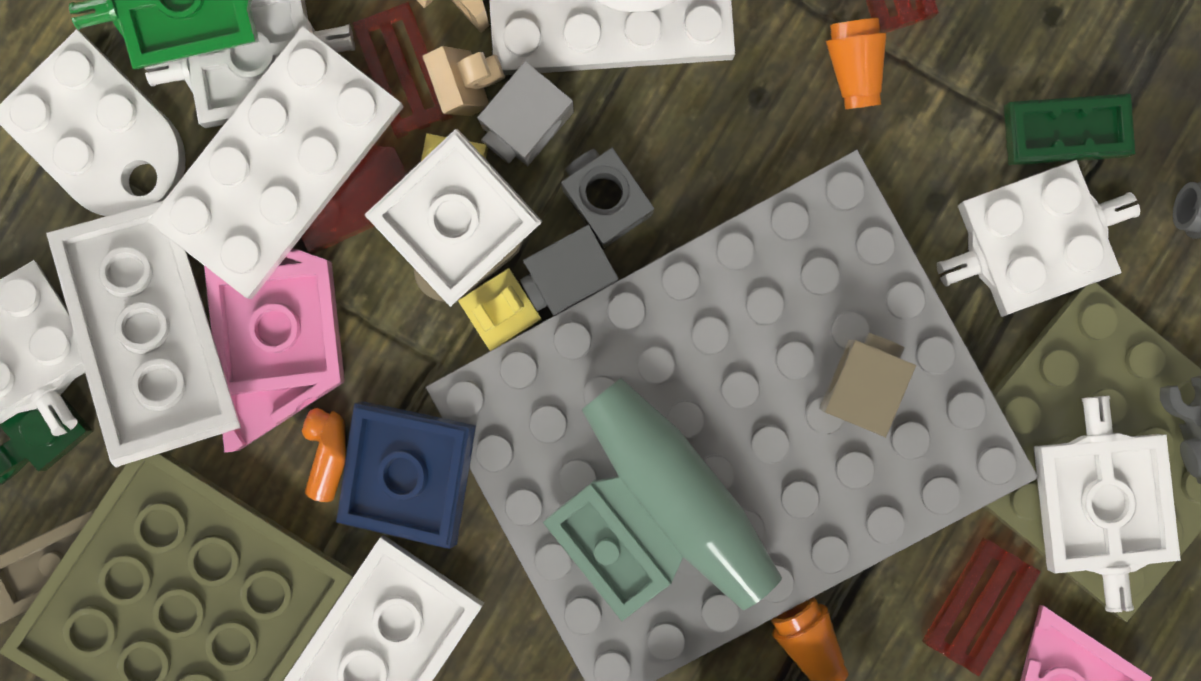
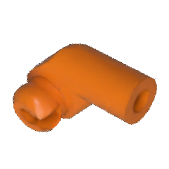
(330, 454)

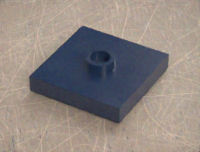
(406, 474)

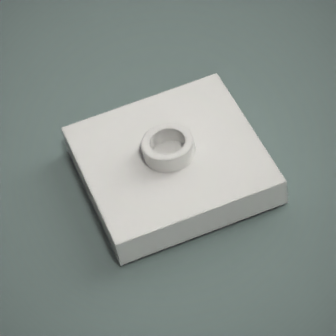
(453, 217)

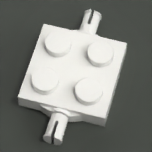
(227, 76)
(1038, 238)
(36, 348)
(1107, 503)

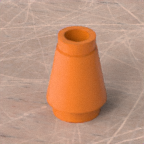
(858, 61)
(811, 641)

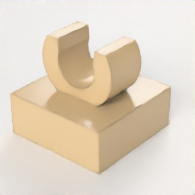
(461, 79)

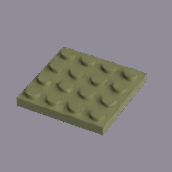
(1086, 352)
(177, 588)

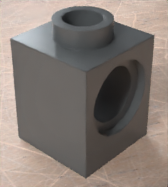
(614, 222)
(567, 272)

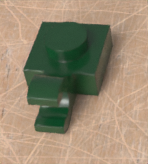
(34, 442)

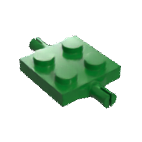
(171, 29)

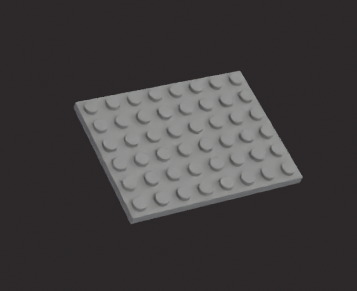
(738, 355)

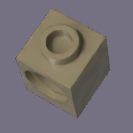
(869, 384)

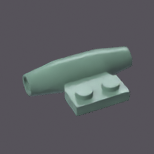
(660, 508)

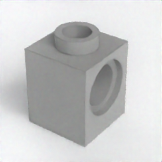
(524, 116)

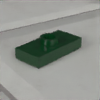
(1069, 129)

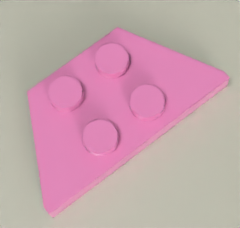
(278, 346)

